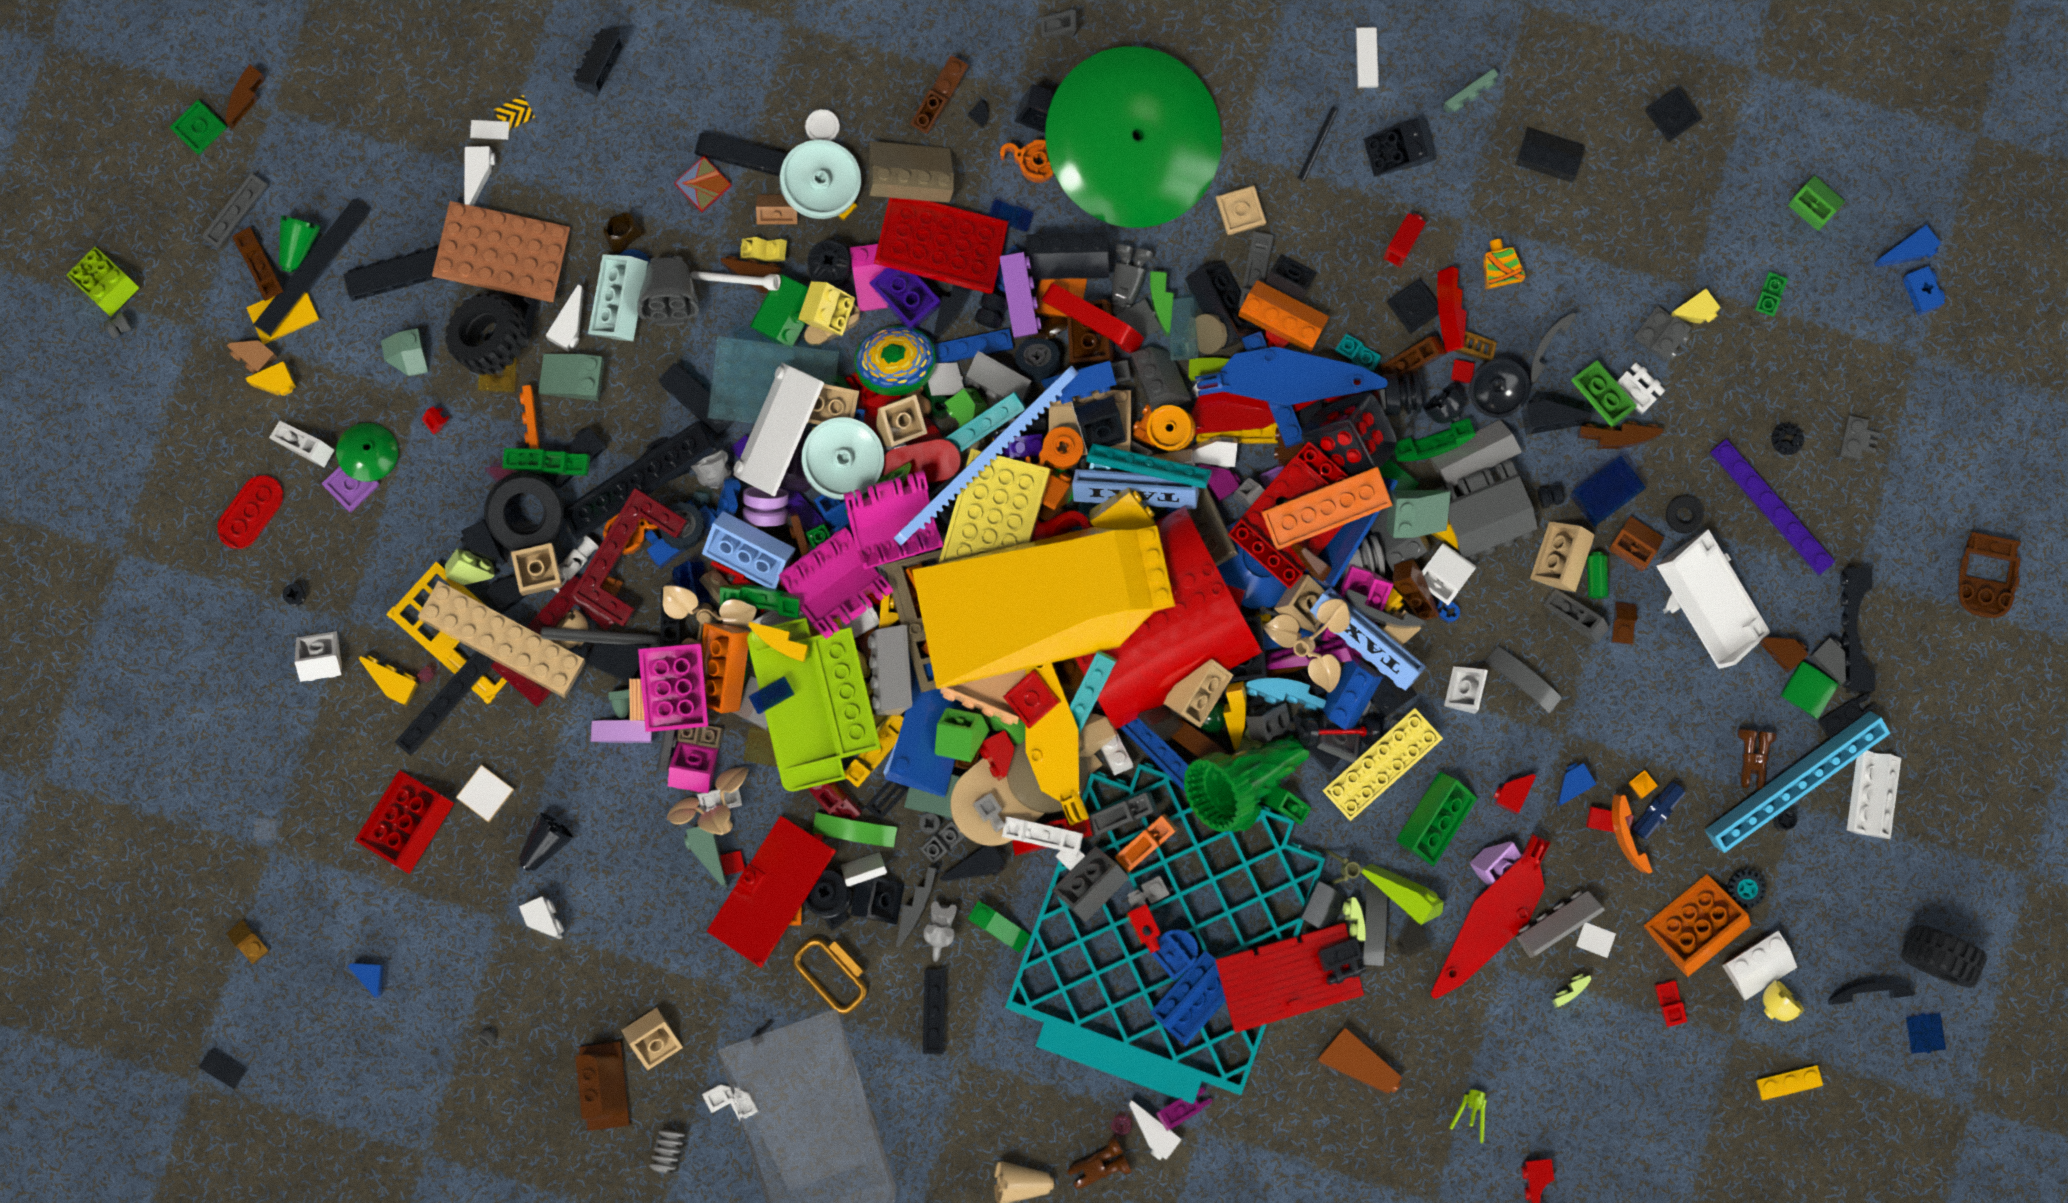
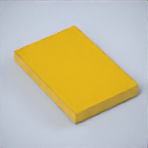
(300, 316)

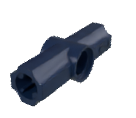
(1658, 810)

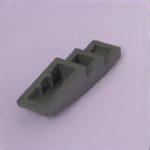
(912, 913)

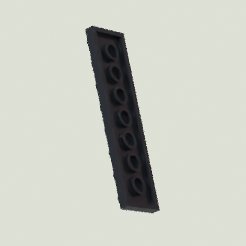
(644, 474)

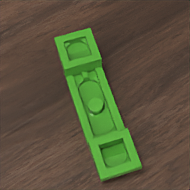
(854, 830)

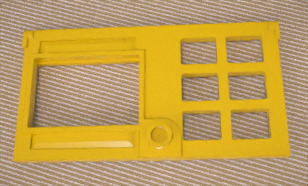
(442, 645)

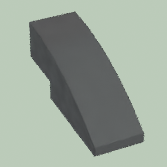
(1123, 813)

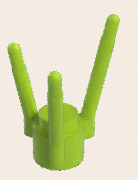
(1475, 1100)

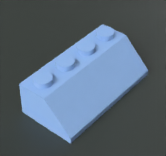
(747, 550)

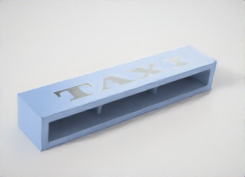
(1101, 485)
(1376, 645)

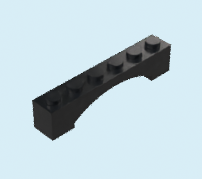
(1855, 585)

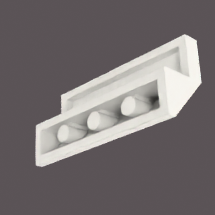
(1874, 794)

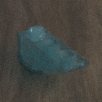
(1183, 330)

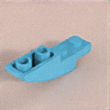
(1277, 689)

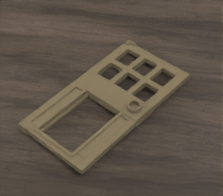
(907, 613)

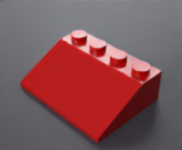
(404, 822)

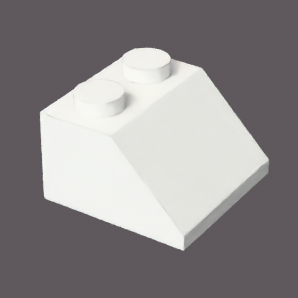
(318, 656)

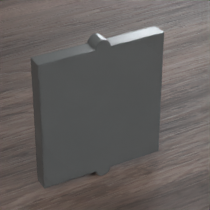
(1140, 318)

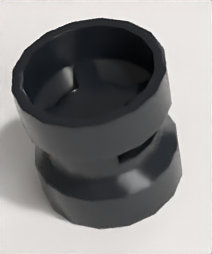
(1550, 496)
(1788, 818)

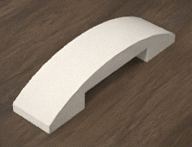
(1042, 835)

